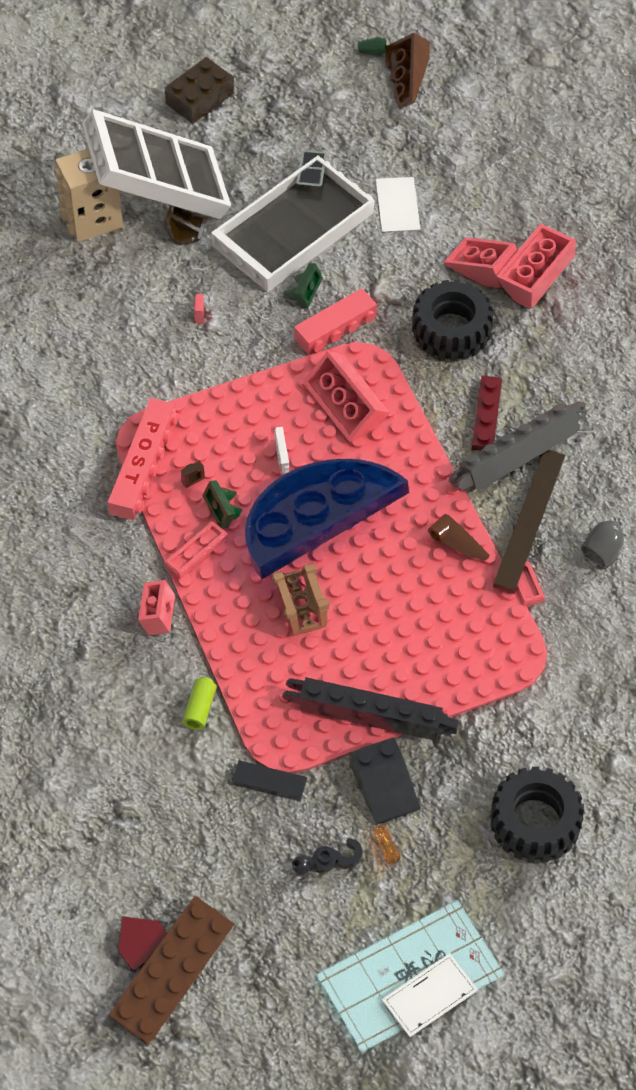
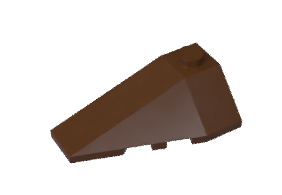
(407, 64)

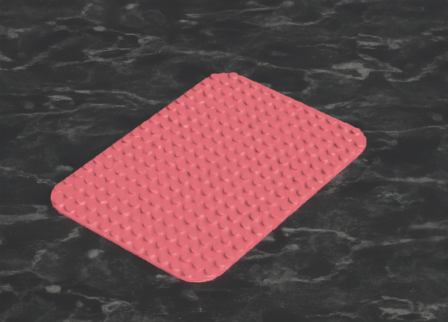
(402, 607)

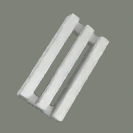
(281, 450)

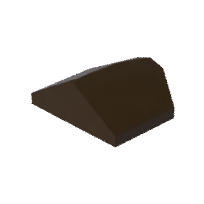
(184, 225)

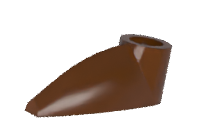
(456, 537)

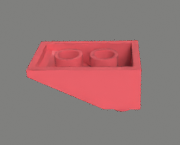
(481, 259)

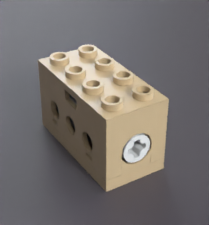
(85, 203)

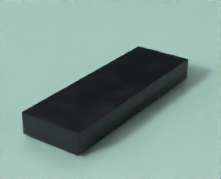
(269, 780)

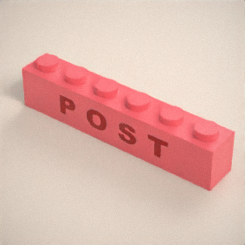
(142, 459)

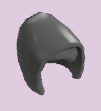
(606, 541)

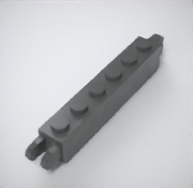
(519, 446)

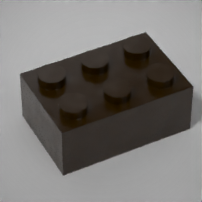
(199, 90)

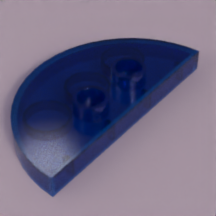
(315, 506)

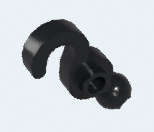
(325, 858)

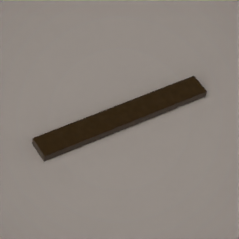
(529, 521)

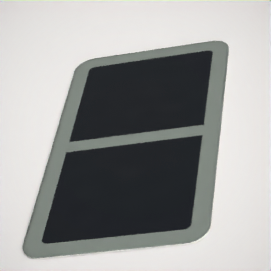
(314, 173)

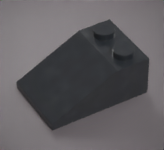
(384, 780)

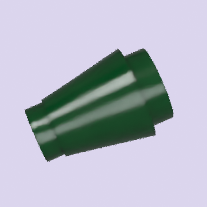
(373, 46)

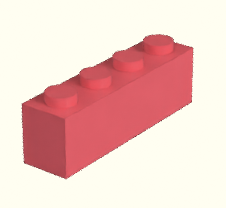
(335, 322)

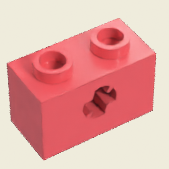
(156, 607)

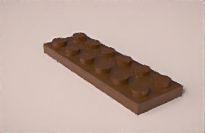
(171, 970)

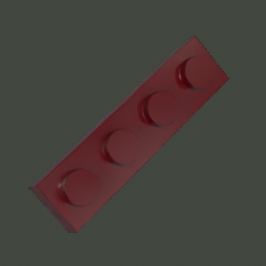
(486, 412)

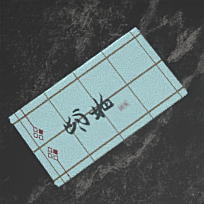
(378, 970)

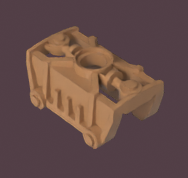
(311, 594)

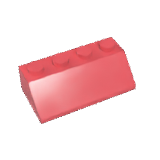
(536, 265)
(345, 396)

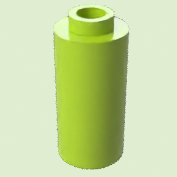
(199, 703)

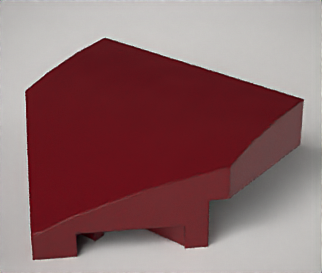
(139, 940)

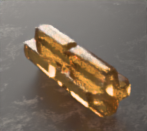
(385, 841)

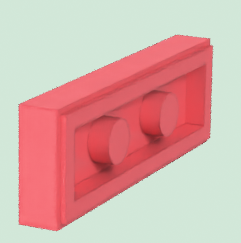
(196, 549)

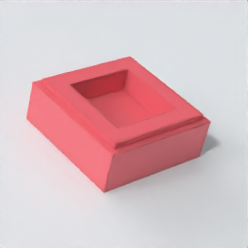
(199, 308)

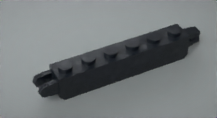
(370, 708)

